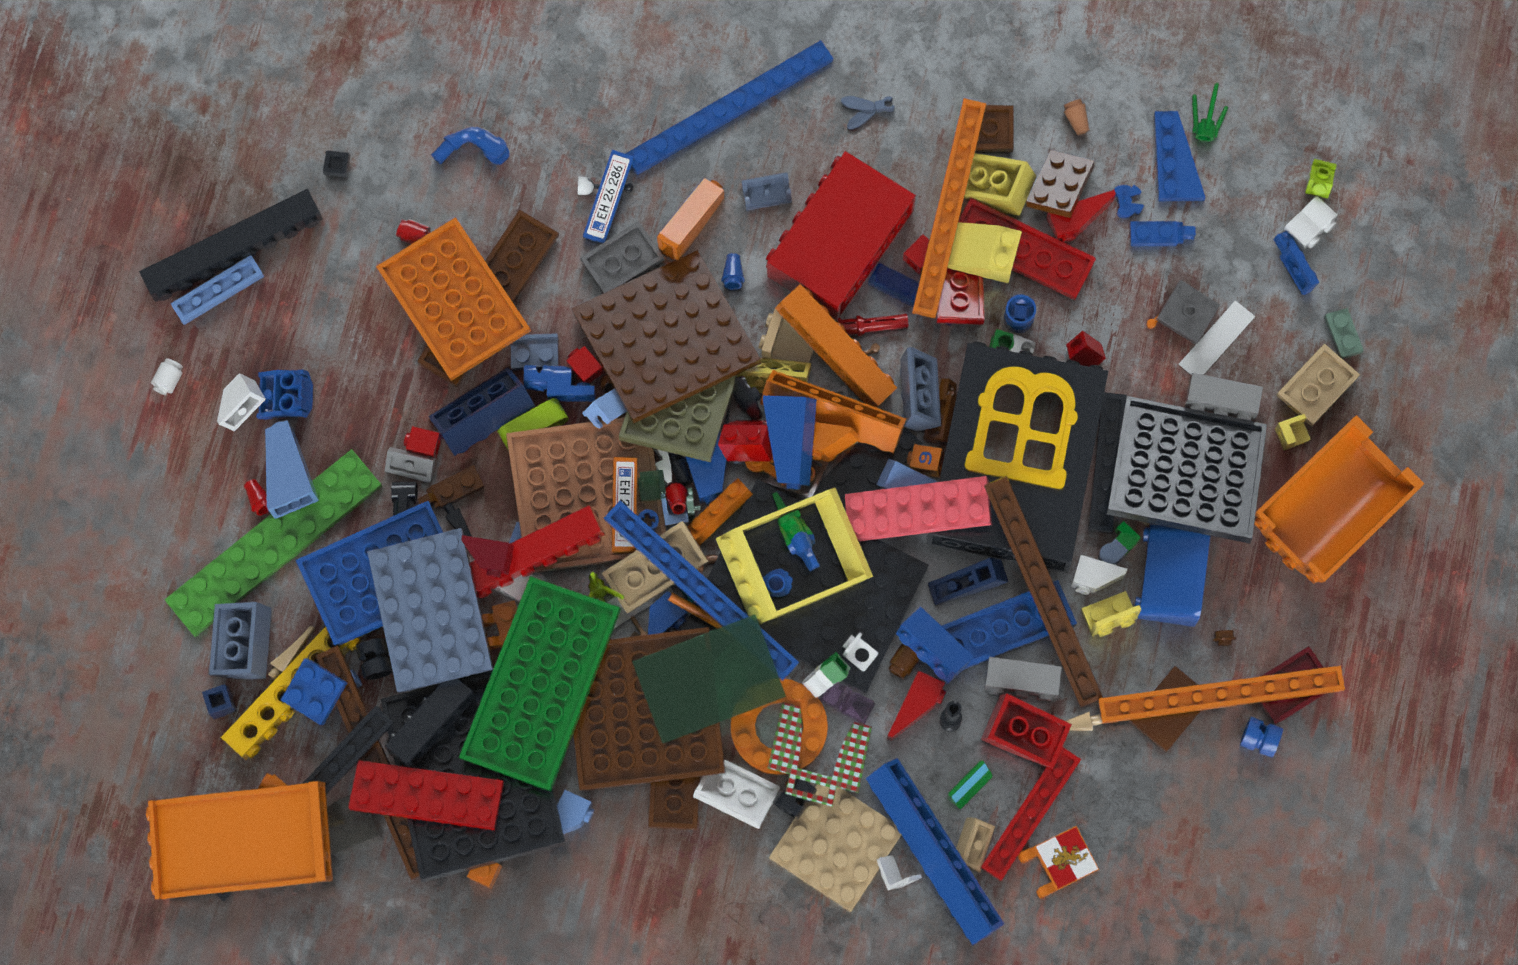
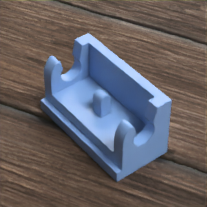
(607, 407)

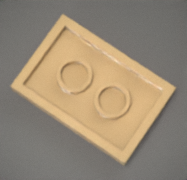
(1318, 384)

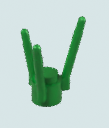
(1206, 129)

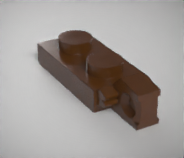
(947, 398)
(453, 488)

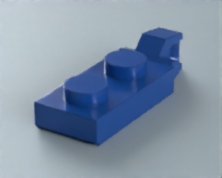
(1160, 233)
(1296, 263)

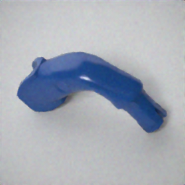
(494, 147)

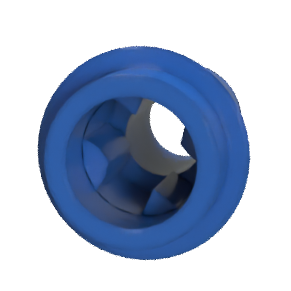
(733, 272)

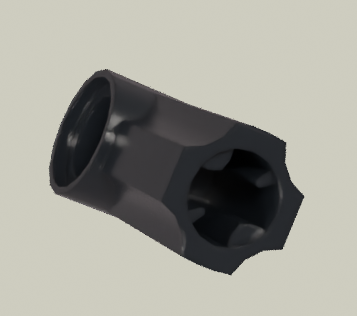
(403, 496)

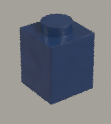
(219, 701)

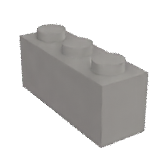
(1223, 396)
(1022, 679)

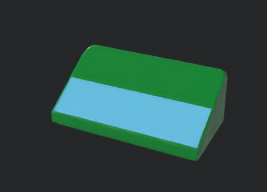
(970, 785)

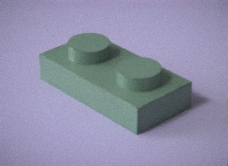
(1343, 333)

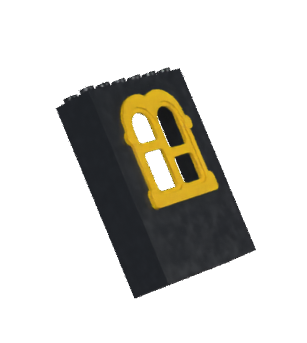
(1047, 498)

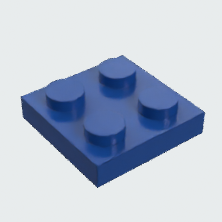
(314, 691)

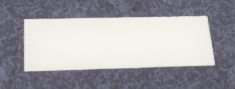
(1217, 339)

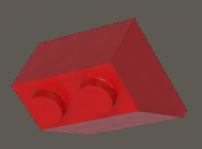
(746, 441)

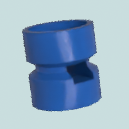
(1019, 313)
(1261, 737)

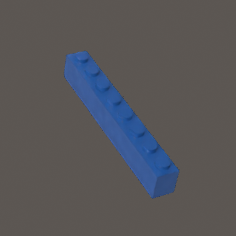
(935, 851)

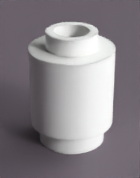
(167, 376)

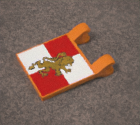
(1063, 859)

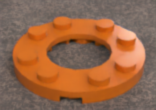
(812, 737)

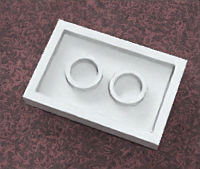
(738, 794)

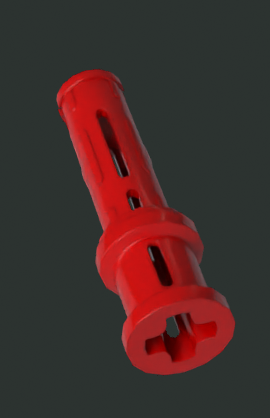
(861, 325)

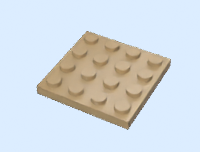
(836, 846)

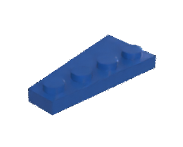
(1174, 161)

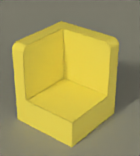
(1292, 432)

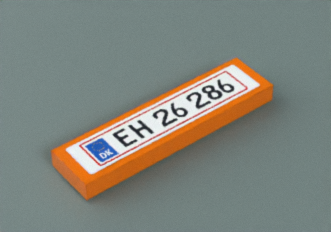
(625, 491)

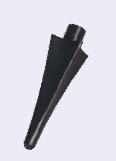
(456, 519)

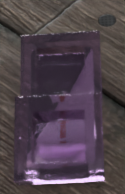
(848, 702)

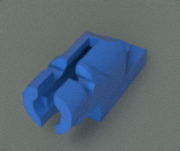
(559, 384)

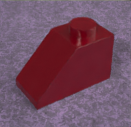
(490, 554)

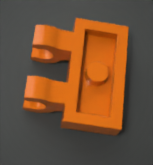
(503, 617)

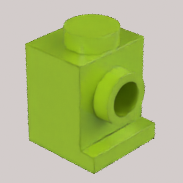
(1320, 178)

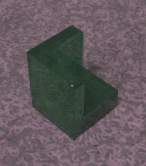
(651, 485)

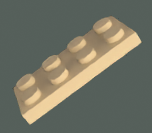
(641, 580)

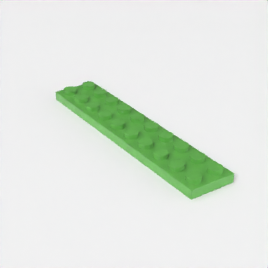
(272, 544)

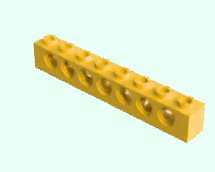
(270, 699)

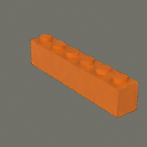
(836, 347)
(870, 423)

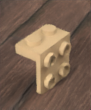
(783, 341)

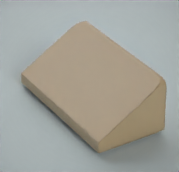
(974, 842)

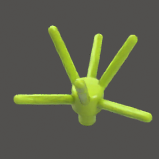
(599, 590)

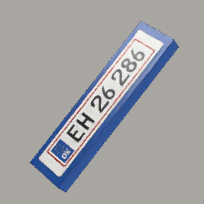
(608, 197)

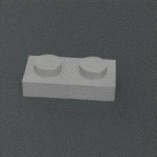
(410, 464)

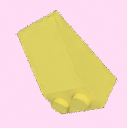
(1000, 183)
(984, 250)

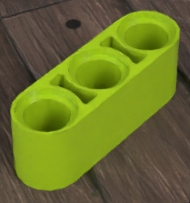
(543, 416)

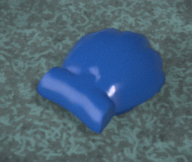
(778, 582)

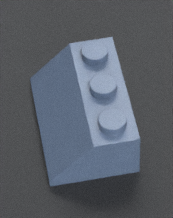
(920, 390)
(240, 640)

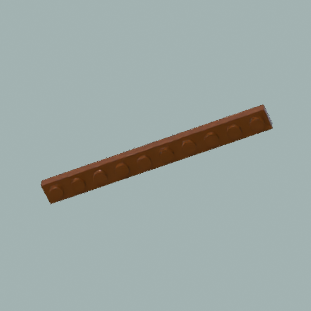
(1043, 591)
(352, 712)

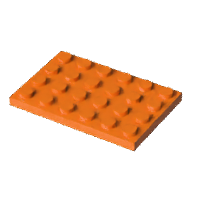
(453, 299)

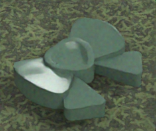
(690, 505)

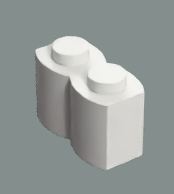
(1311, 223)

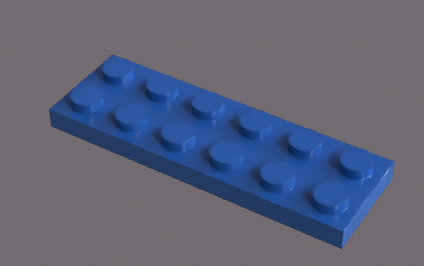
(1003, 627)

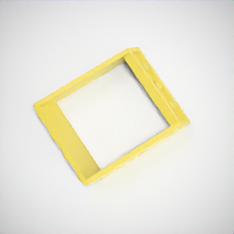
(747, 574)

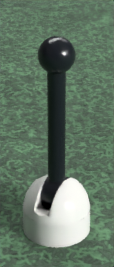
(586, 186)

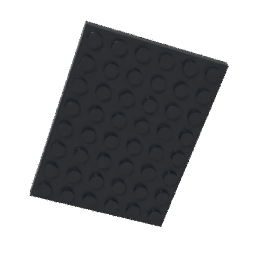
(825, 625)
(526, 814)

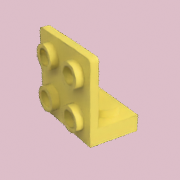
(1110, 613)

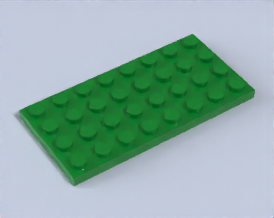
(540, 683)

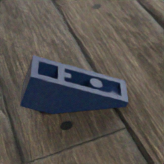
(968, 581)

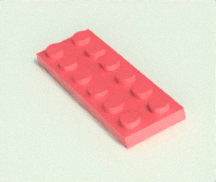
(919, 509)

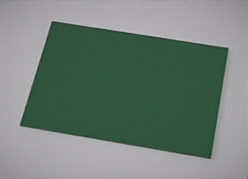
(709, 679)

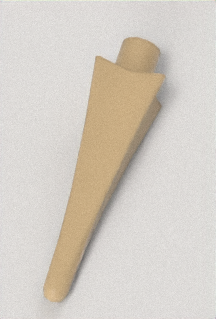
(289, 655)
(1084, 722)

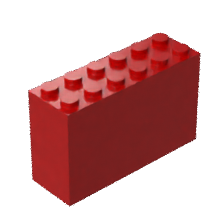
(841, 233)

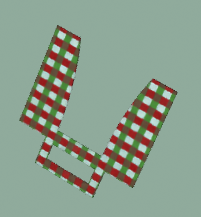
(786, 754)

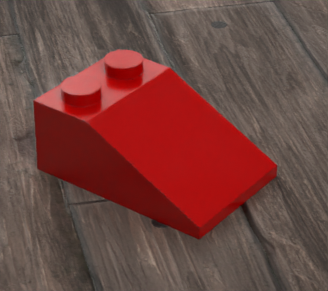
(1026, 731)

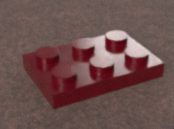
(1282, 709)

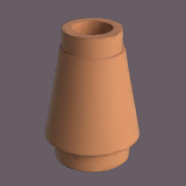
(1077, 116)

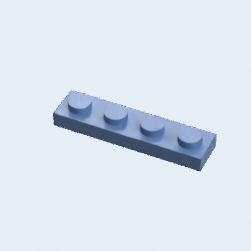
(217, 290)

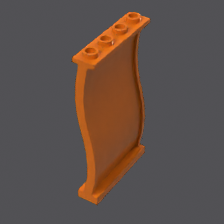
(239, 840)

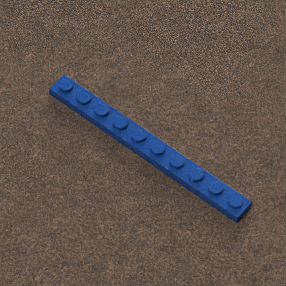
(730, 107)
(689, 579)

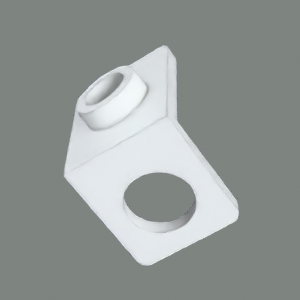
(854, 644)
(891, 874)

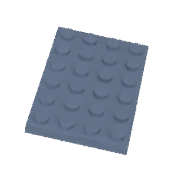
(430, 610)

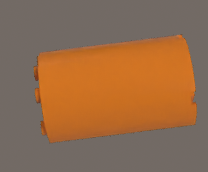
(1334, 503)

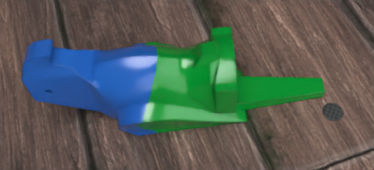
(797, 534)

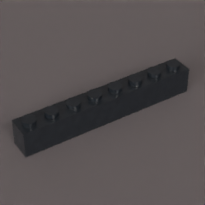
(231, 245)

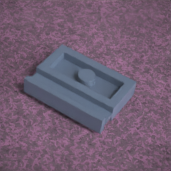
(535, 350)

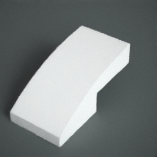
(664, 464)

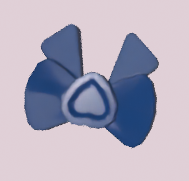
(1124, 194)

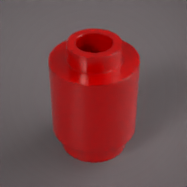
(411, 231)

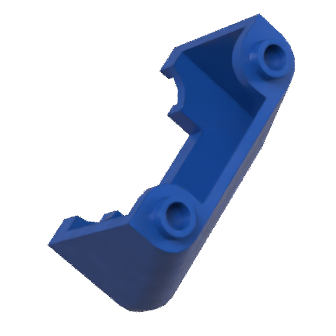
(1173, 575)

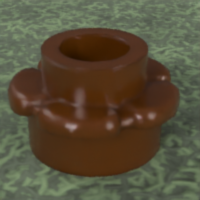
(1224, 637)

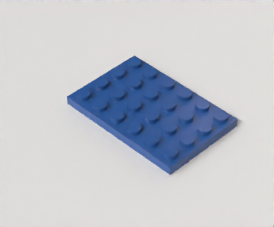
(342, 574)

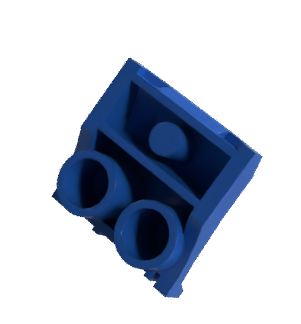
(286, 394)

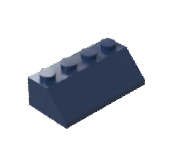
(481, 411)

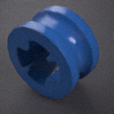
(652, 515)

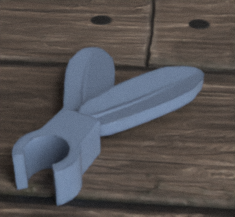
(866, 108)

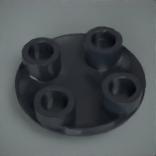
(747, 399)

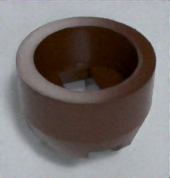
(603, 384)

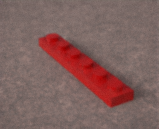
(1029, 815)

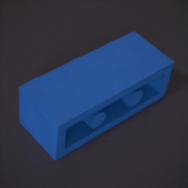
(934, 645)

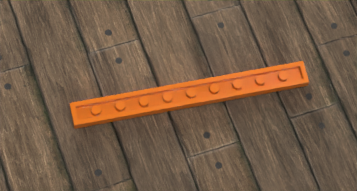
(949, 208)
(1221, 694)

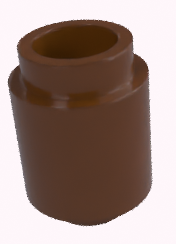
(903, 661)

